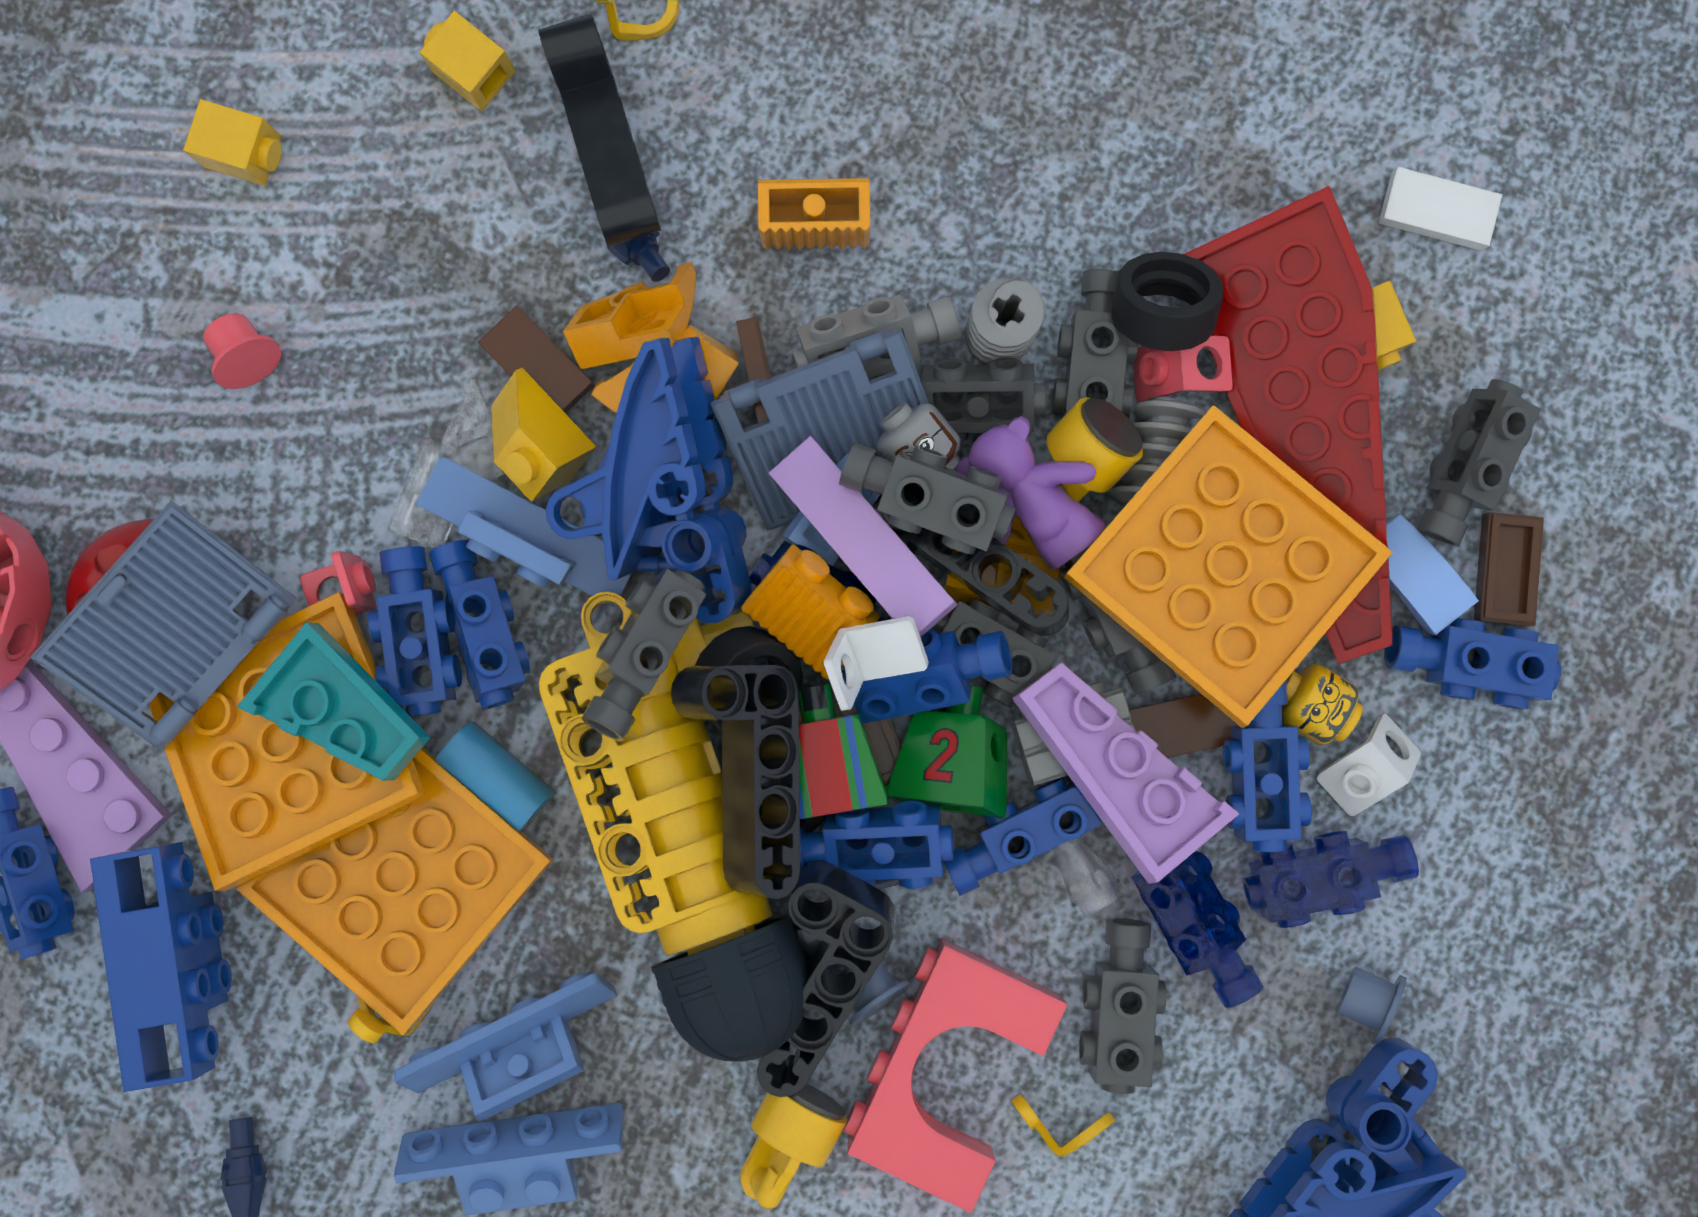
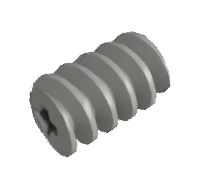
(1006, 300)
(1161, 432)

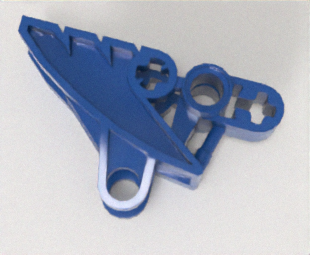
(653, 463)
(1382, 1169)

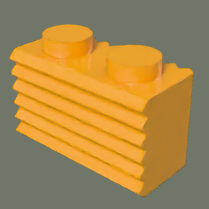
(814, 213)
(807, 606)

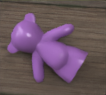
(1052, 518)

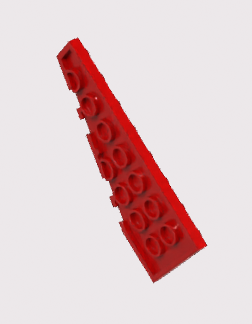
(1309, 374)

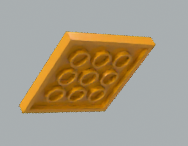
(1228, 566)
(261, 791)
(404, 895)

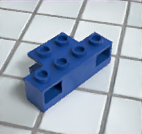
(160, 964)

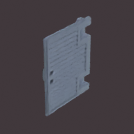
(819, 400)
(163, 625)

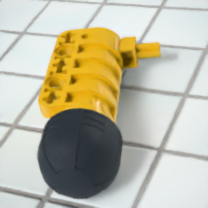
(737, 982)

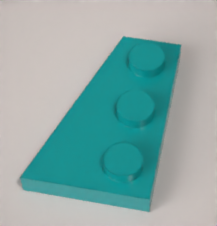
(332, 701)

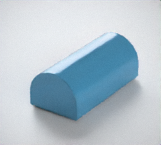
(495, 776)

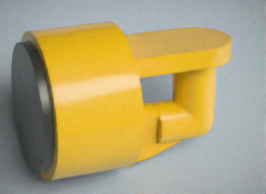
(1099, 436)
(789, 1133)

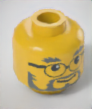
(1321, 705)

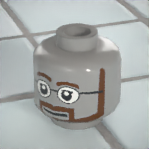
(919, 427)

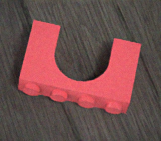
(891, 1125)

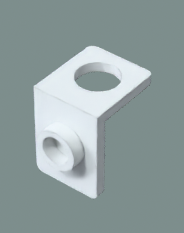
(873, 653)
(1371, 769)

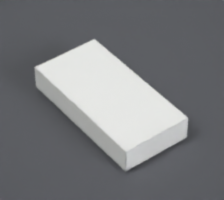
(1440, 208)

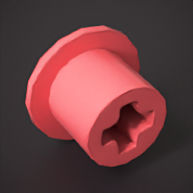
(239, 352)

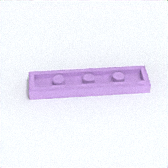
(861, 537)

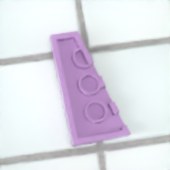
(73, 776)
(1136, 791)

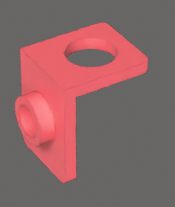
(1172, 372)
(354, 577)

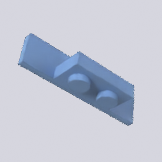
(516, 528)
(514, 1054)
(512, 1159)

